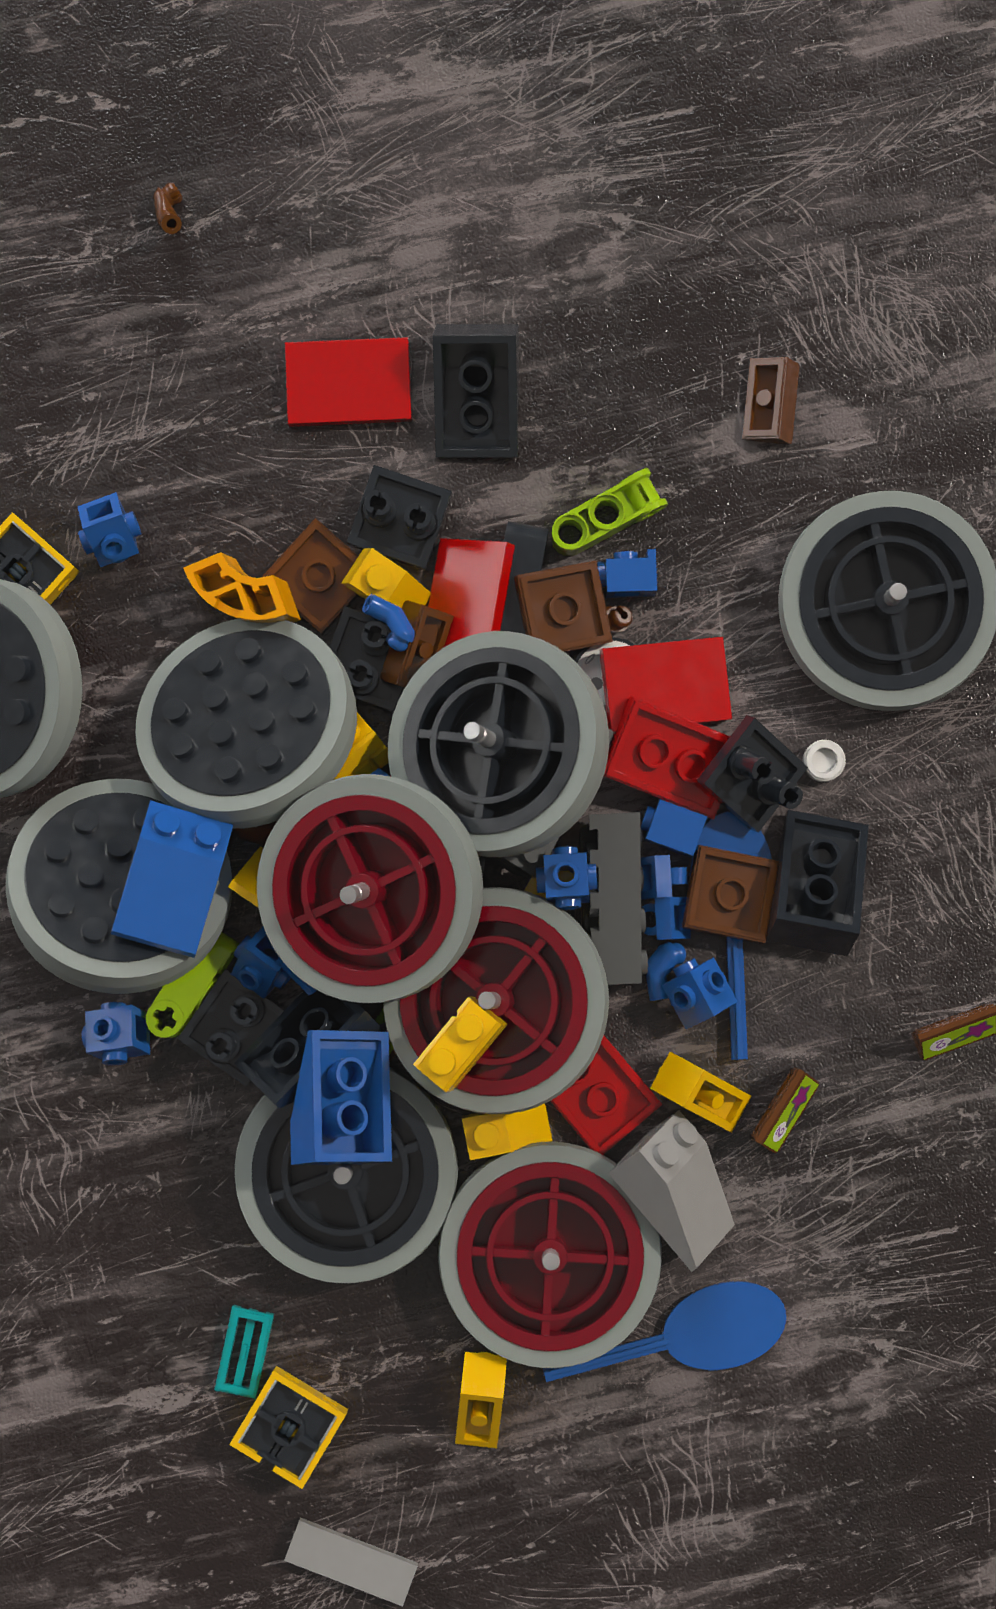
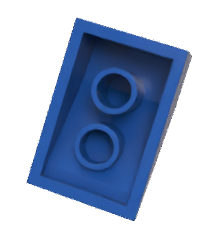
(172, 879)
(342, 1100)

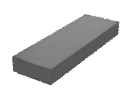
(351, 1561)

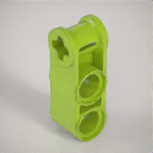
(623, 498)
(190, 990)

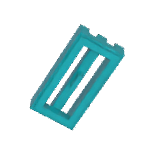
(252, 1316)

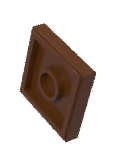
(314, 573)
(564, 606)
(730, 894)

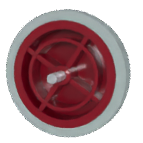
(369, 888)
(537, 976)
(548, 1256)

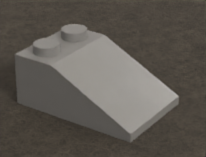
(677, 1188)

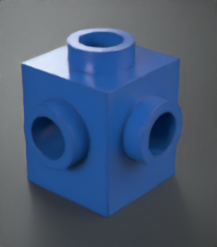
(108, 530)
(566, 894)
(259, 965)
(698, 991)
(116, 1033)

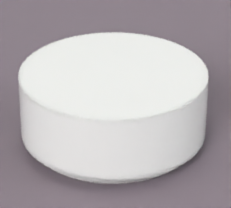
(824, 760)

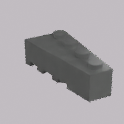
(615, 911)

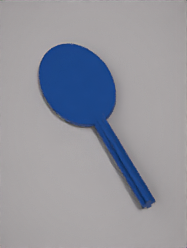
(733, 835)
(705, 1330)

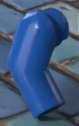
(394, 617)
(660, 965)

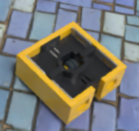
(22, 547)
(285, 1445)

